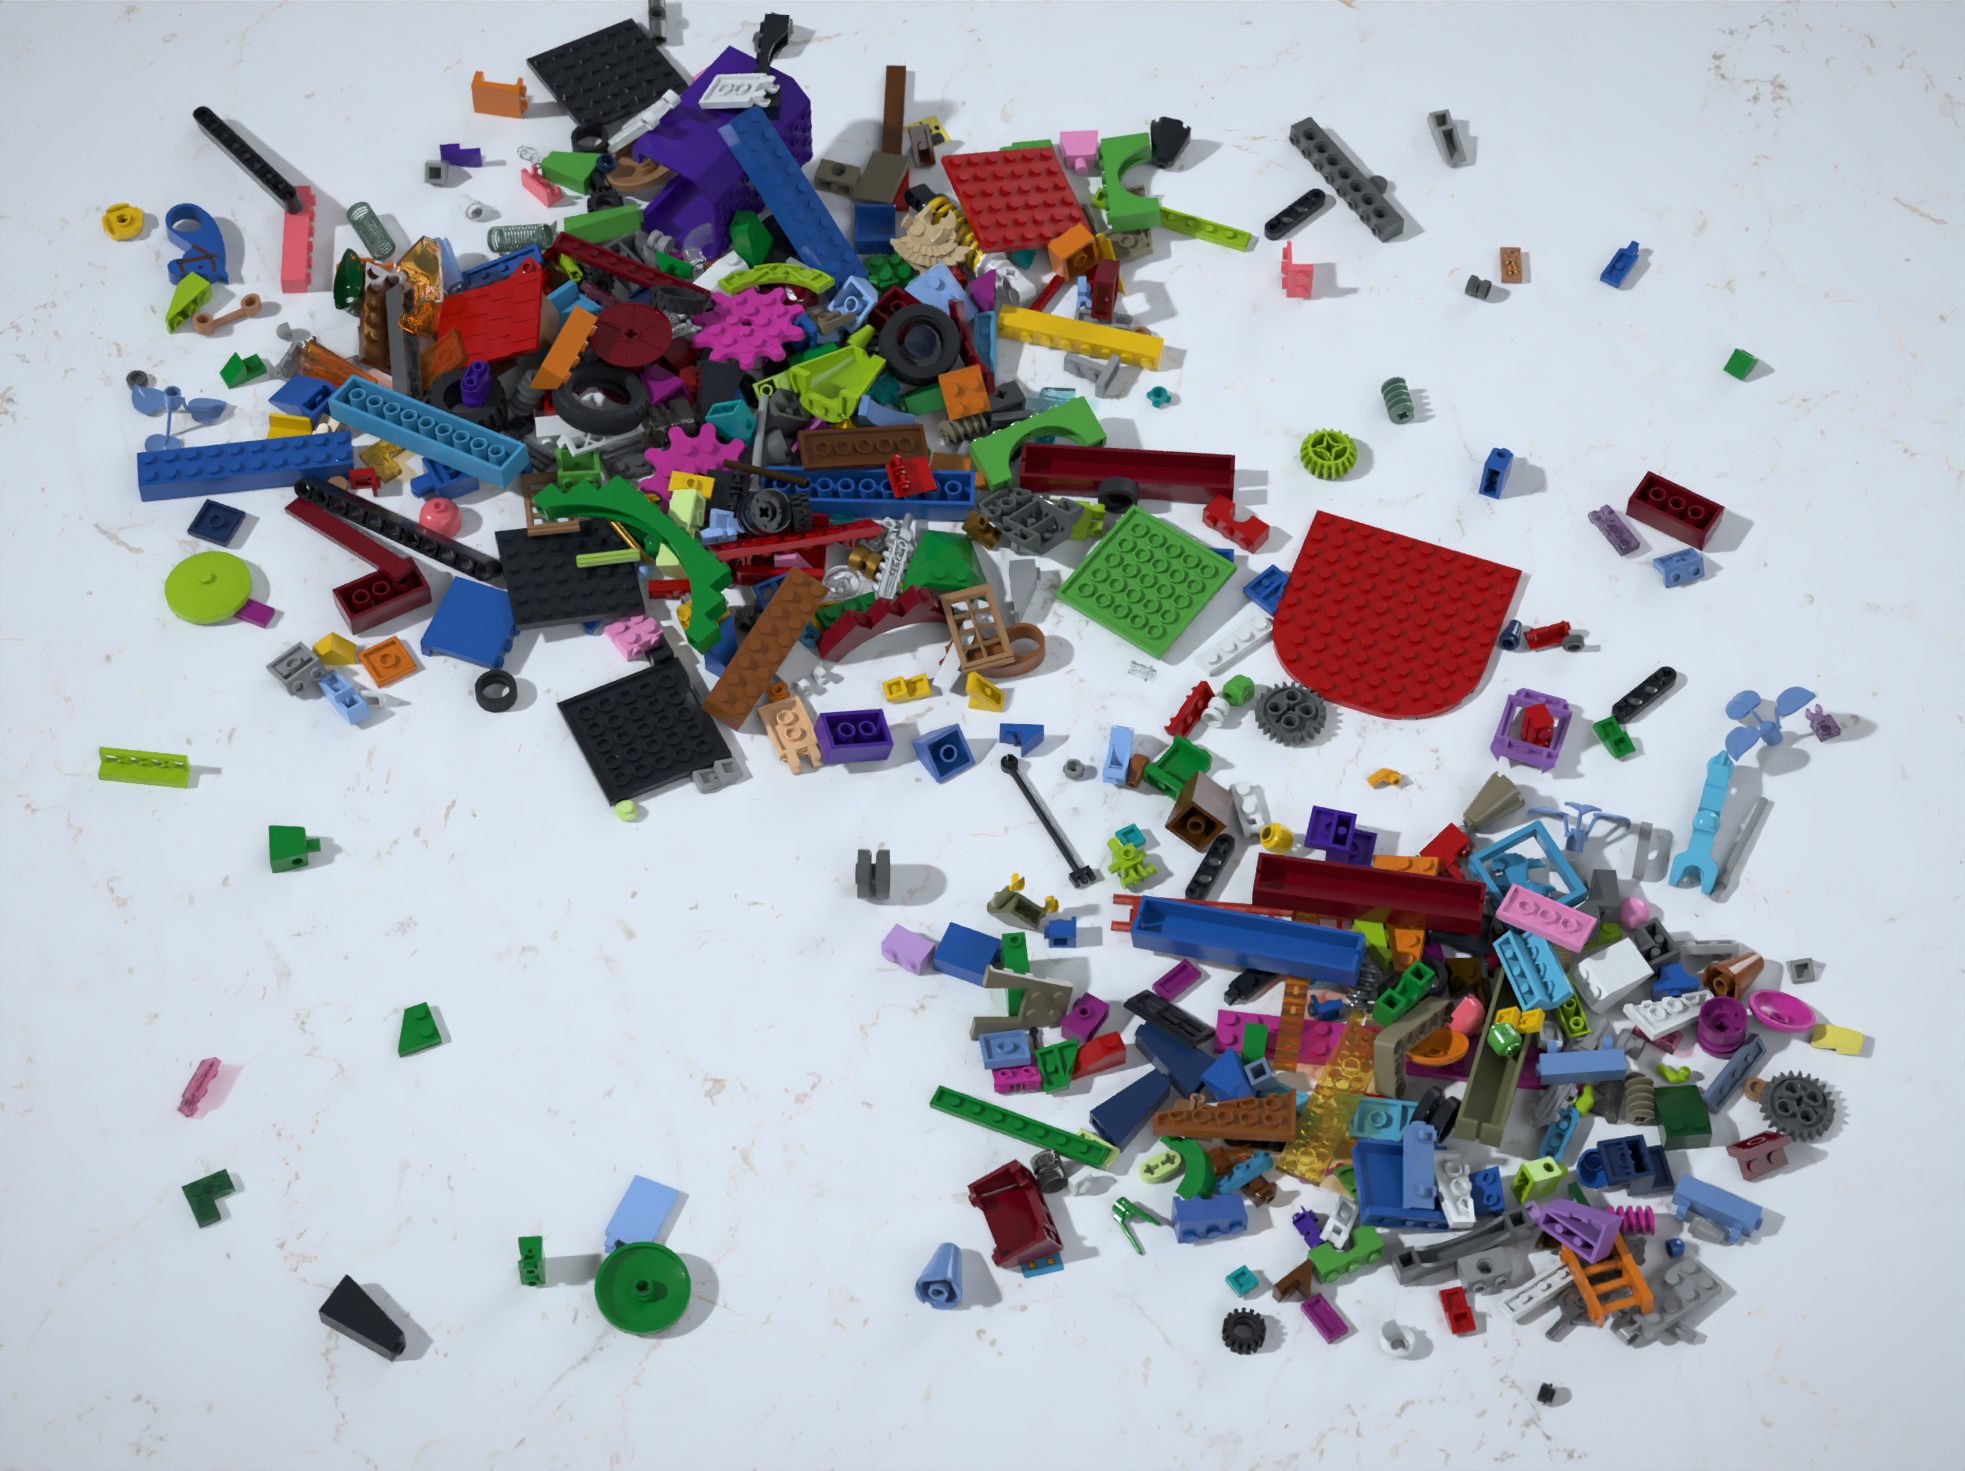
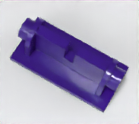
(1306, 1223)

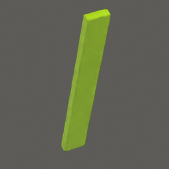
(1193, 226)

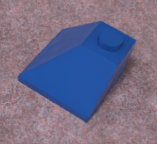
(722, 653)
(944, 752)
(1228, 1078)

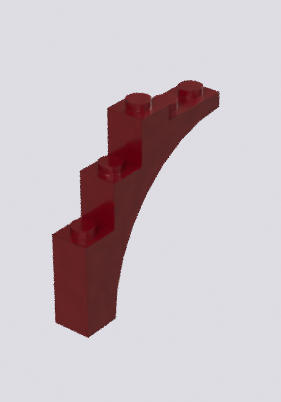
(885, 614)

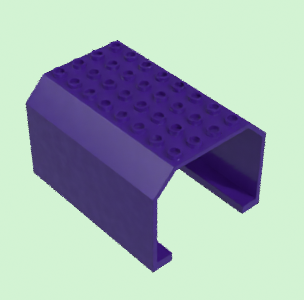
(709, 176)

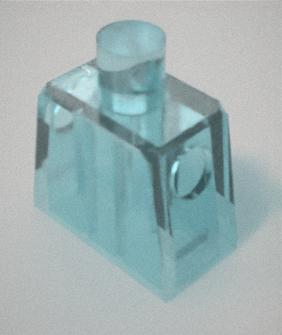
(1049, 397)

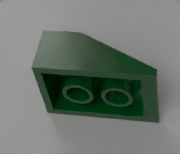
(1682, 1118)

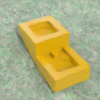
(906, 690)
(1523, 1022)

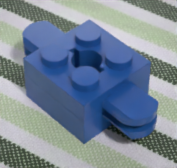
(437, 481)

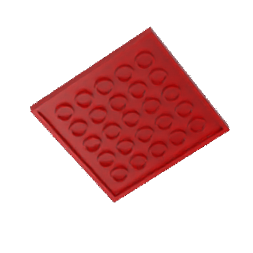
(1014, 197)

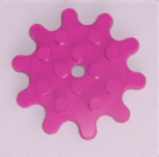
(769, 326)
(690, 457)

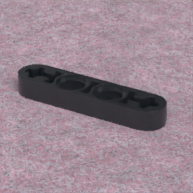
(1292, 212)
(1646, 697)
(1211, 870)

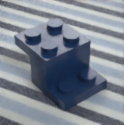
(1635, 1165)

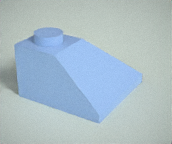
(855, 296)

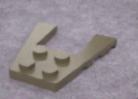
(1126, 244)
(1042, 1004)

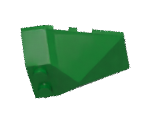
(945, 563)

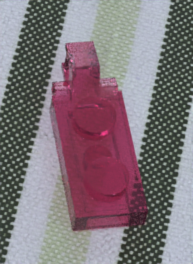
(198, 1086)

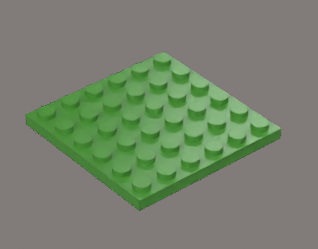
(1146, 582)

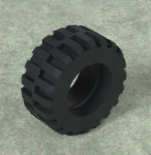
(447, 393)

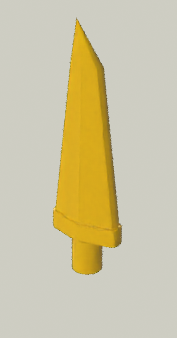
(1106, 252)

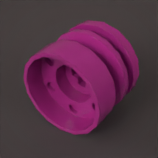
(1721, 1026)

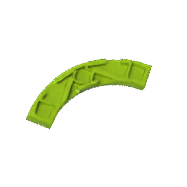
(776, 273)

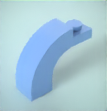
(1118, 755)

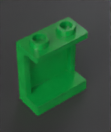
(1177, 767)

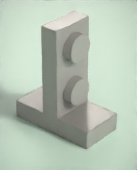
(1093, 371)

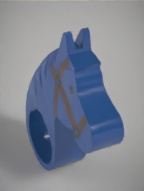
(202, 248)

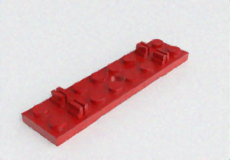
(843, 533)

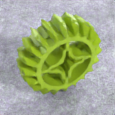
(1328, 453)

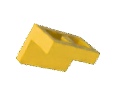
(288, 426)

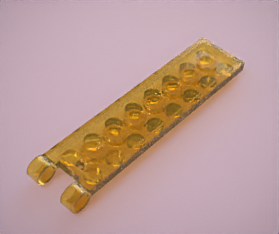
(1331, 1104)

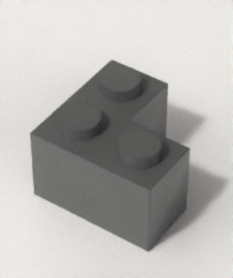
(786, 412)
(1656, 945)

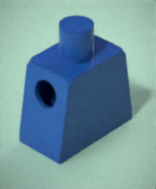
(1498, 464)

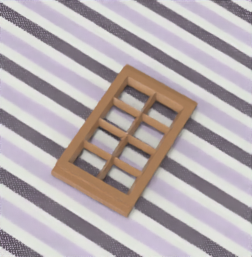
(548, 528)
(966, 595)

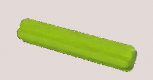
(608, 557)

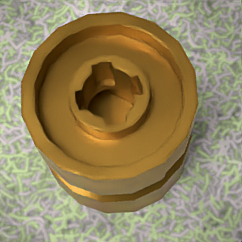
(865, 561)

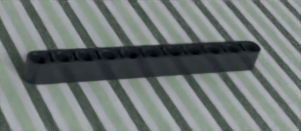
(406, 527)

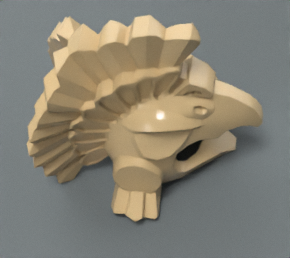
(929, 243)

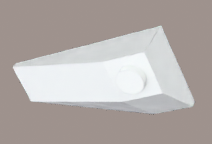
(719, 270)

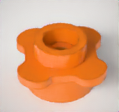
(779, 687)

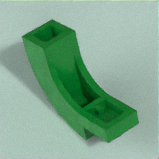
(1199, 1167)

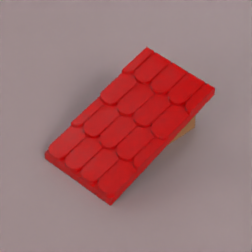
(502, 319)

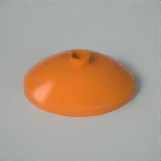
(1439, 1048)

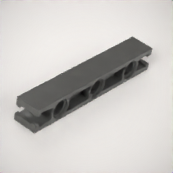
(403, 345)

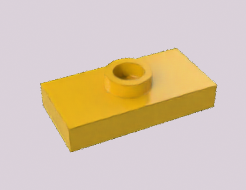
(683, 480)

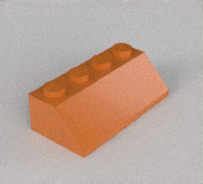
(565, 349)

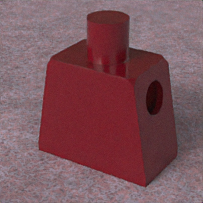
(679, 356)

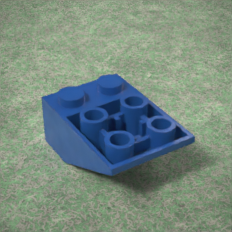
(304, 397)

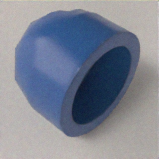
(1674, 1247)

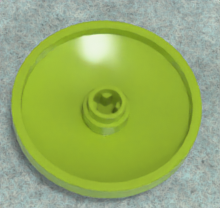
(208, 587)

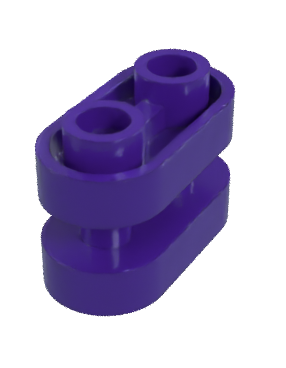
(476, 384)

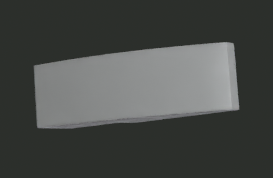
(1446, 137)

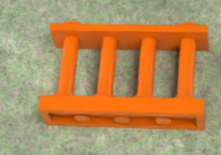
(1631, 1279)

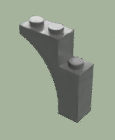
(1603, 900)

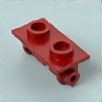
(1547, 635)

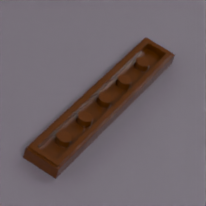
(894, 109)

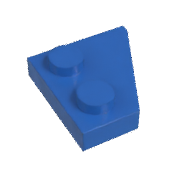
(811, 334)
(1267, 589)

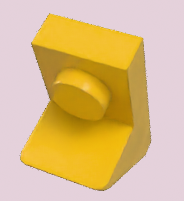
(983, 694)

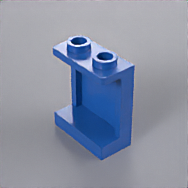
(874, 228)

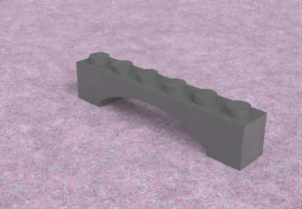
(1422, 1261)

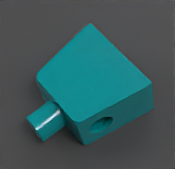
(733, 421)

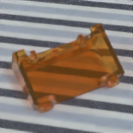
(423, 271)

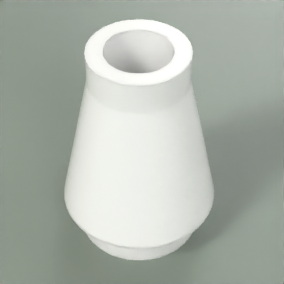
(472, 208)

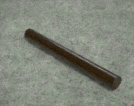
(765, 472)

